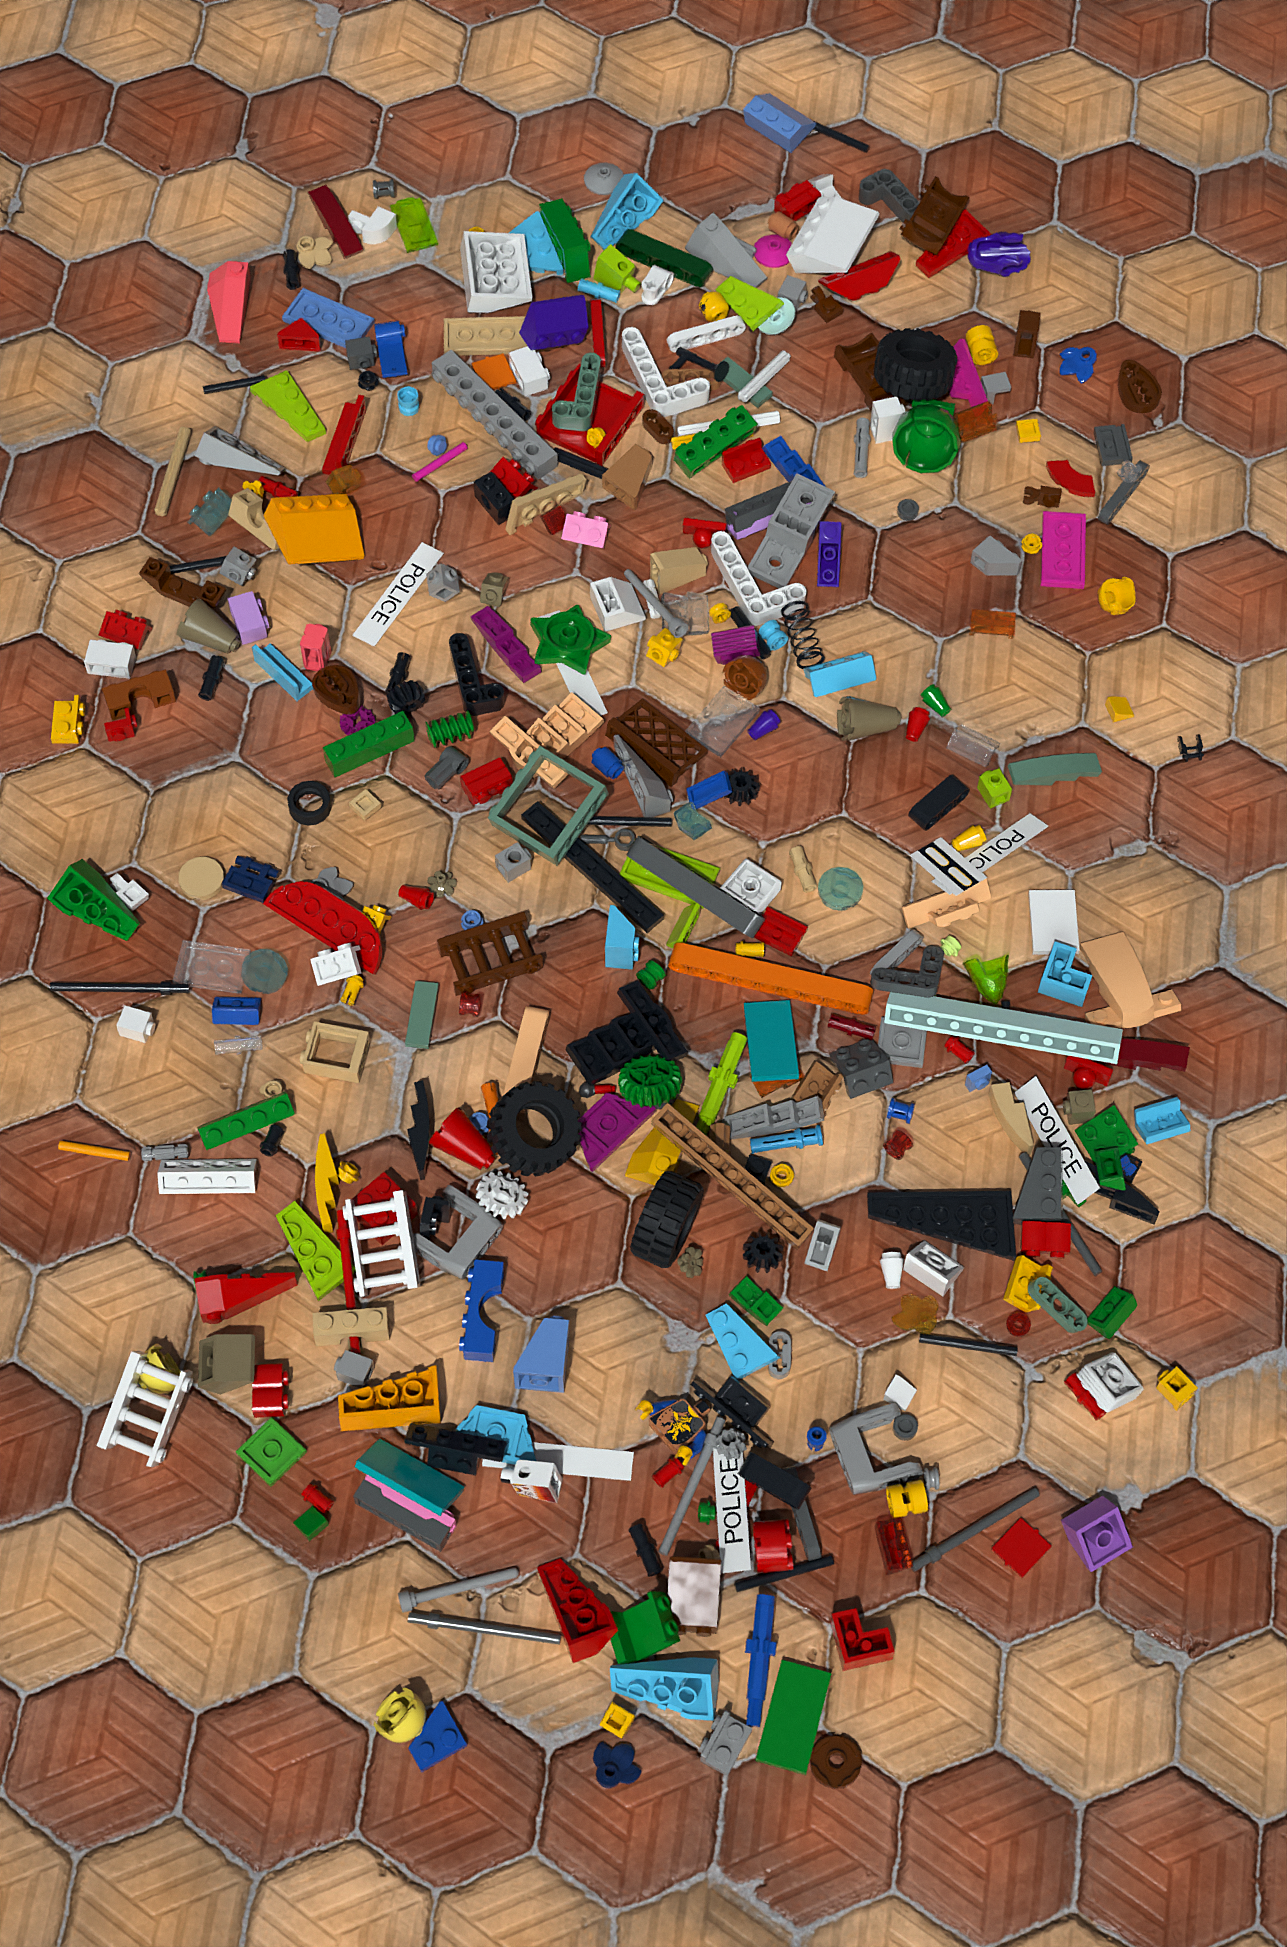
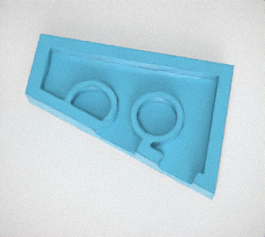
(739, 1343)

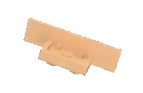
(945, 908)

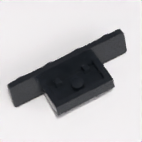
(739, 1405)
(454, 1449)

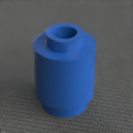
(607, 762)

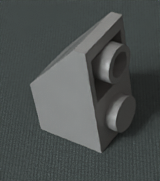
(995, 559)

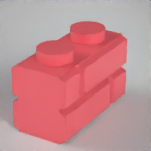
(315, 647)

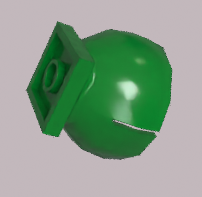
(928, 436)

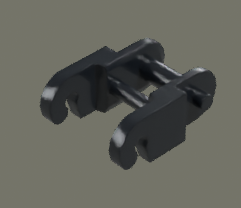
(1183, 749)

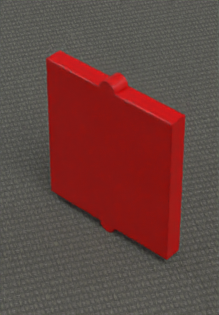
(1021, 1547)

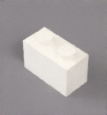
(528, 370)
(885, 418)
(110, 659)

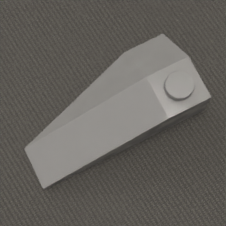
(720, 248)
(223, 450)

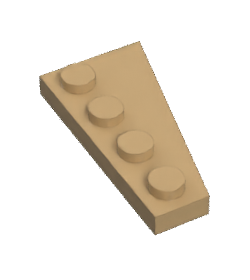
(543, 500)

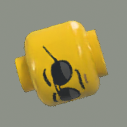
(713, 306)

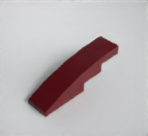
(335, 221)
(1151, 1055)

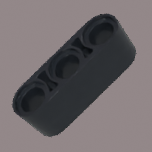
(938, 802)
(774, 1480)

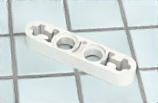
(726, 328)

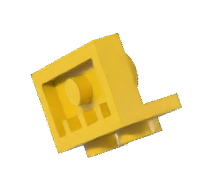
(67, 721)

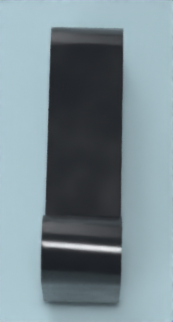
(468, 674)

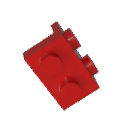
(512, 478)

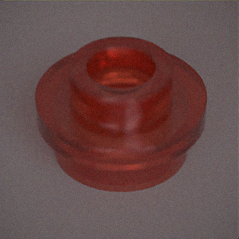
(1020, 1318)

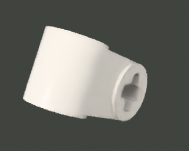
(656, 284)

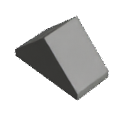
(823, 1245)

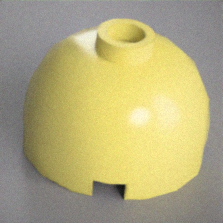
(160, 1361)
(401, 1716)

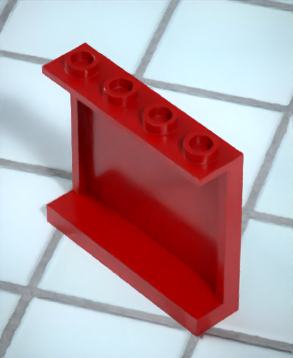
(612, 413)

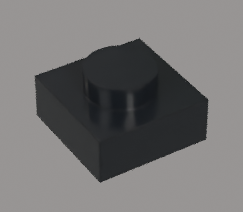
(758, 1168)

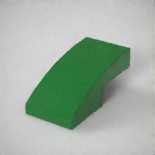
(755, 1302)

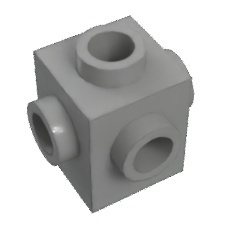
(238, 566)
(442, 582)

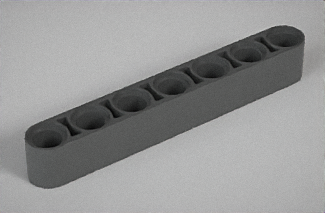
(695, 886)

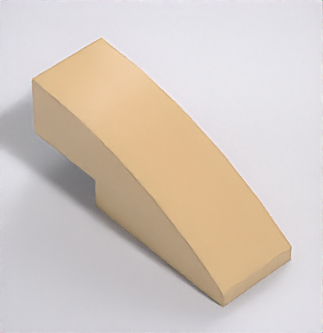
(1011, 1116)

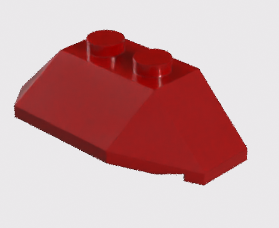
(863, 277)

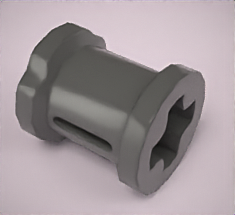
(386, 184)

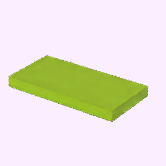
(640, 876)

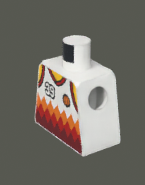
(534, 1480)

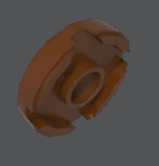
(828, 1775)

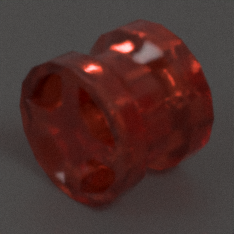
(470, 1004)
(898, 1145)

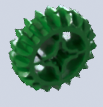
(650, 1081)

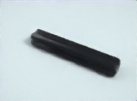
(580, 463)
(741, 620)

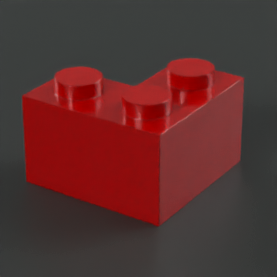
(859, 1648)

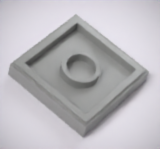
(902, 1044)

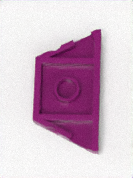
(609, 1126)

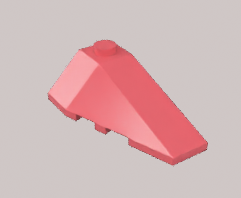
(228, 299)

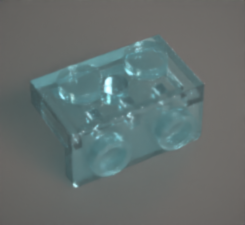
(211, 512)

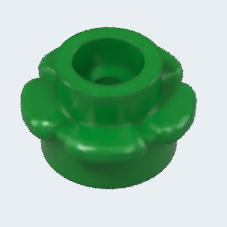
(706, 1512)

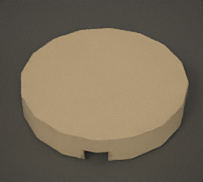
(201, 878)

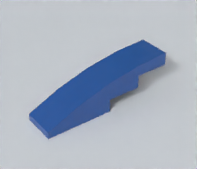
(789, 461)

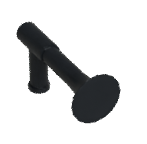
(720, 370)

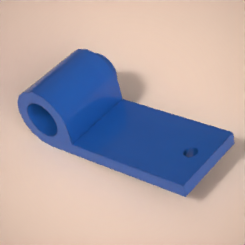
(390, 348)

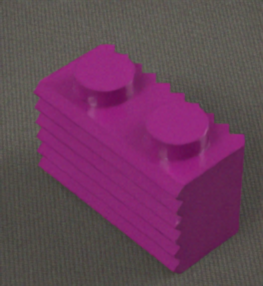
(735, 642)

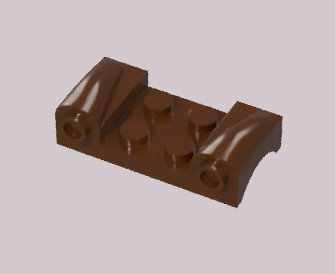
(933, 217)
(860, 362)

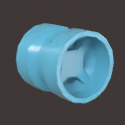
(408, 401)
(775, 637)

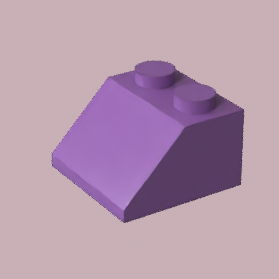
(1097, 1533)

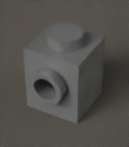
(360, 353)

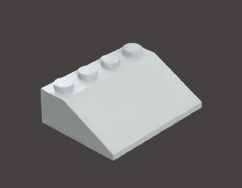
(831, 236)
(494, 271)

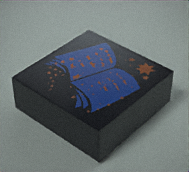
(1130, 1167)

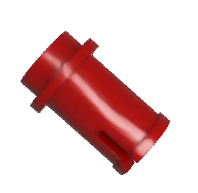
(959, 1049)
(667, 1472)
(317, 1498)

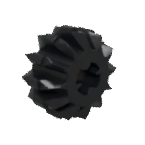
(406, 697)
(743, 787)
(772, 1252)

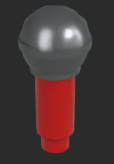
(588, 1091)

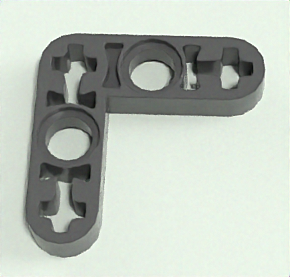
(926, 982)

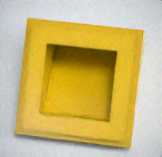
(1118, 708)

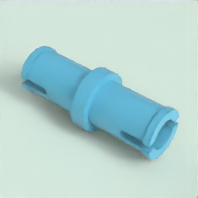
(599, 290)

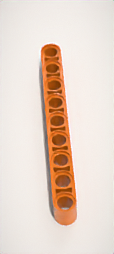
(771, 978)

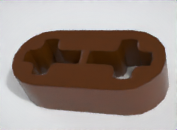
(660, 424)

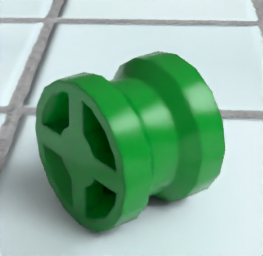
(650, 974)

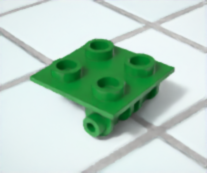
(1107, 1132)

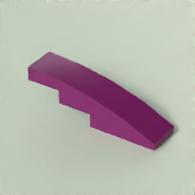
(505, 644)

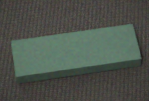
(738, 378)
(421, 1015)

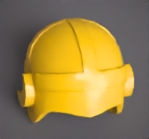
(1117, 595)

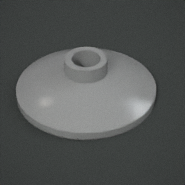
(602, 178)

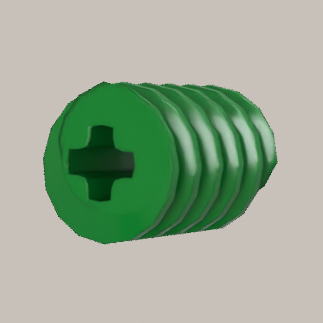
(450, 729)

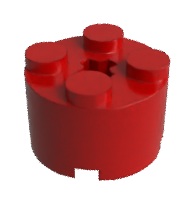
(772, 1545)

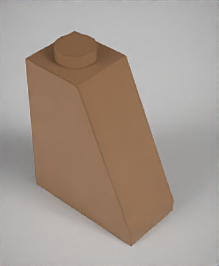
(629, 476)

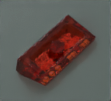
(893, 1545)

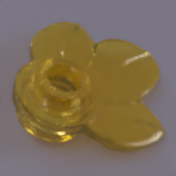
(916, 1310)

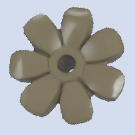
(441, 884)
(690, 1262)

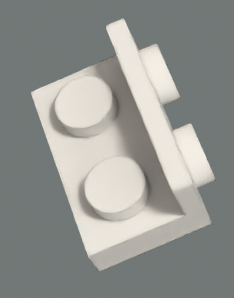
(336, 965)

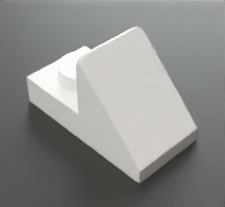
(824, 184)

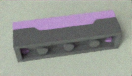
(755, 512)

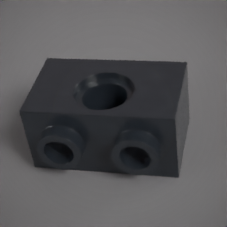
(493, 497)

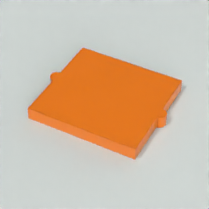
(494, 371)

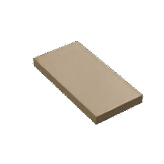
(483, 335)

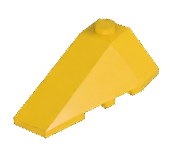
(657, 1153)

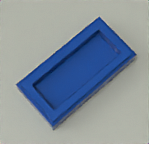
(709, 789)

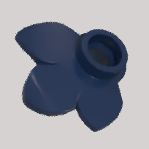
(616, 1761)

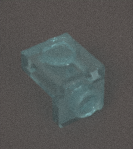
(691, 822)

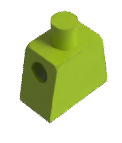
(615, 270)

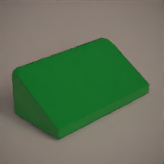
(1110, 1168)
(1112, 1312)

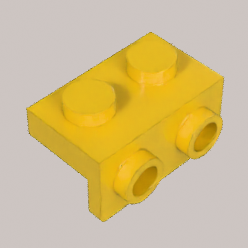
(1017, 1288)

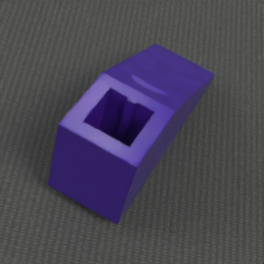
(828, 554)

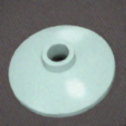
(780, 319)

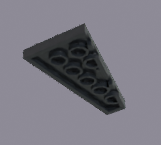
(961, 1217)

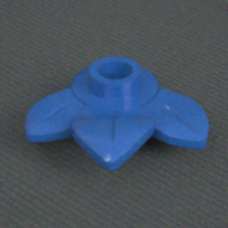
(1076, 364)

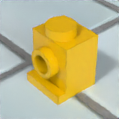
(1177, 1379)

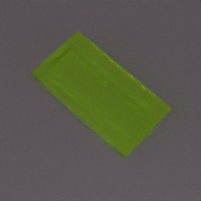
(413, 224)

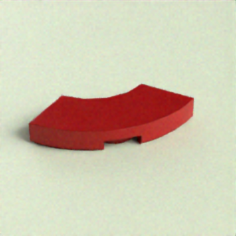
(1067, 477)

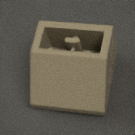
(226, 1362)

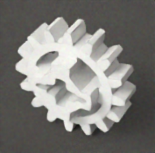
(501, 1195)

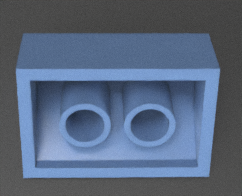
(777, 121)

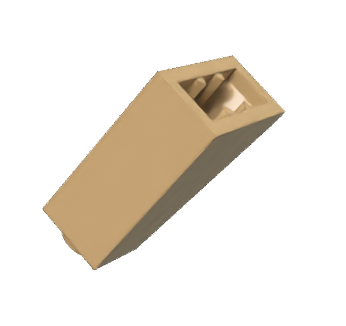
(676, 568)

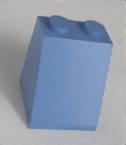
(545, 1358)

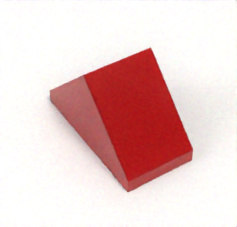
(299, 337)

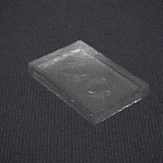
(722, 721)
(210, 966)

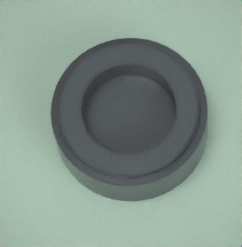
(907, 509)
(905, 1427)

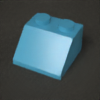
(620, 943)

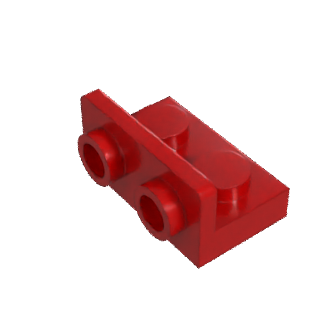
(745, 460)
(122, 629)

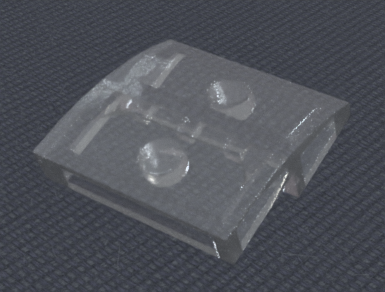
(690, 608)

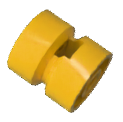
(981, 345)
(915, 1497)

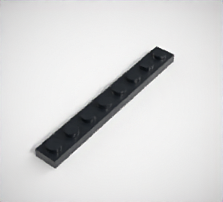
(595, 869)

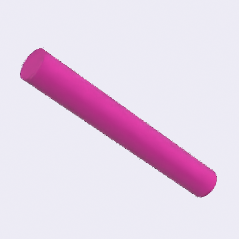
(439, 461)

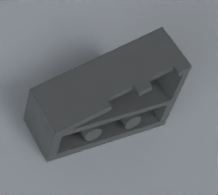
(1043, 1188)

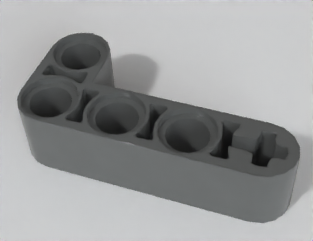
(891, 190)

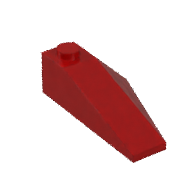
(224, 1297)
(580, 1616)

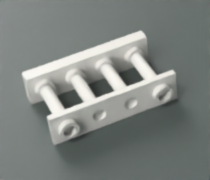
(404, 1252)
(121, 1412)

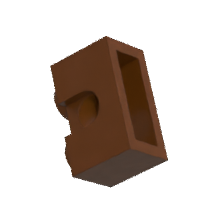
(1026, 334)

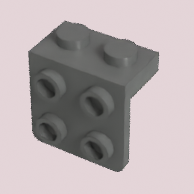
(863, 1067)

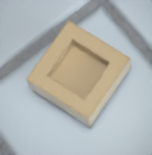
(365, 804)

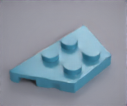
(539, 247)
(501, 1426)

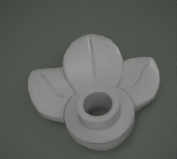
(328, 879)

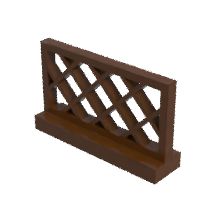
(658, 762)

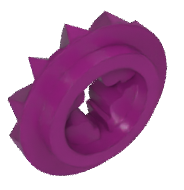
(347, 723)

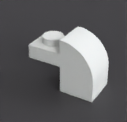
(374, 228)

